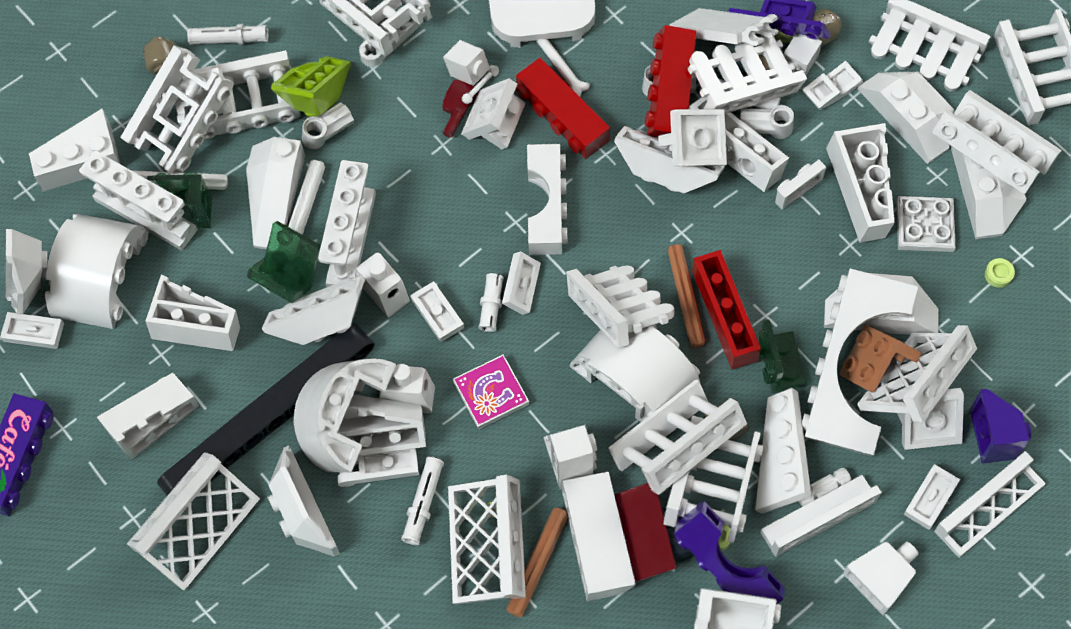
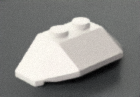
(910, 109)
(656, 163)
(989, 200)
(24, 269)
(317, 313)
(922, 319)
(298, 506)

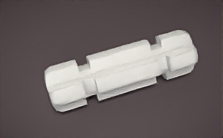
(827, 485)

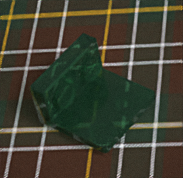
(192, 191)
(288, 263)
(781, 360)

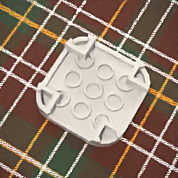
(541, 19)

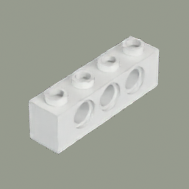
(750, 152)

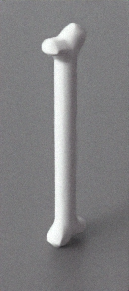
(575, 84)

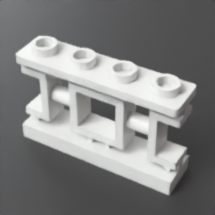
(365, 20)
(161, 99)
(138, 200)

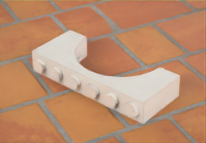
(862, 300)

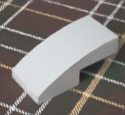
(834, 86)

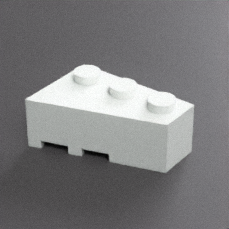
(62, 157)
(191, 319)
(148, 414)
(383, 425)
(572, 453)

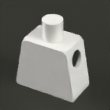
(380, 281)
(410, 386)
(883, 574)

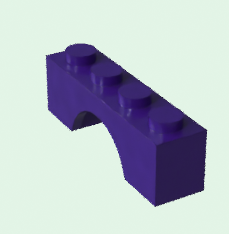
(700, 534)

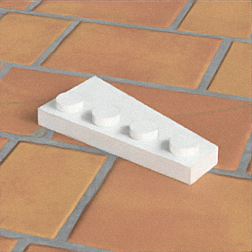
(783, 457)

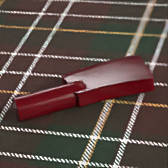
(455, 106)

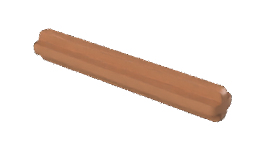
(686, 296)
(539, 559)

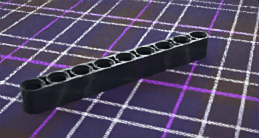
(270, 408)

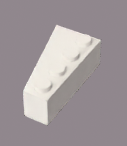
(864, 177)

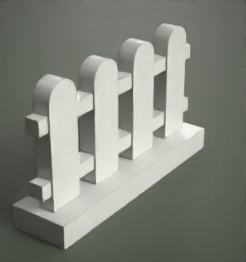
(943, 35)
(740, 94)
(617, 302)

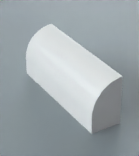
(597, 536)

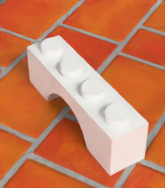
(545, 228)

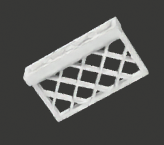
(930, 380)
(175, 504)
(508, 534)

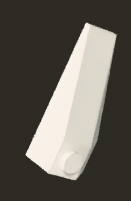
(272, 184)

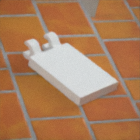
(727, 26)

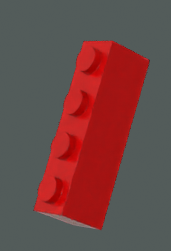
(670, 77)
(562, 108)
(726, 309)

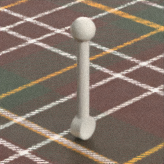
(493, 71)

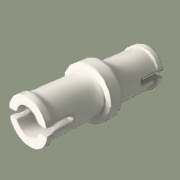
(491, 302)

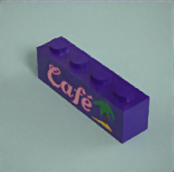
(19, 443)

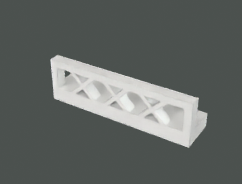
(984, 495)
(820, 515)

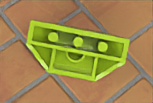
(313, 85)

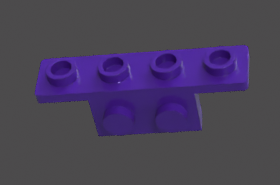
(793, 17)

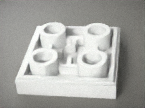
(925, 224)

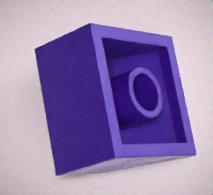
(998, 428)

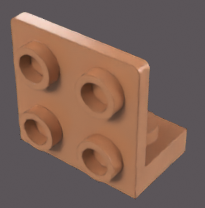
(872, 357)

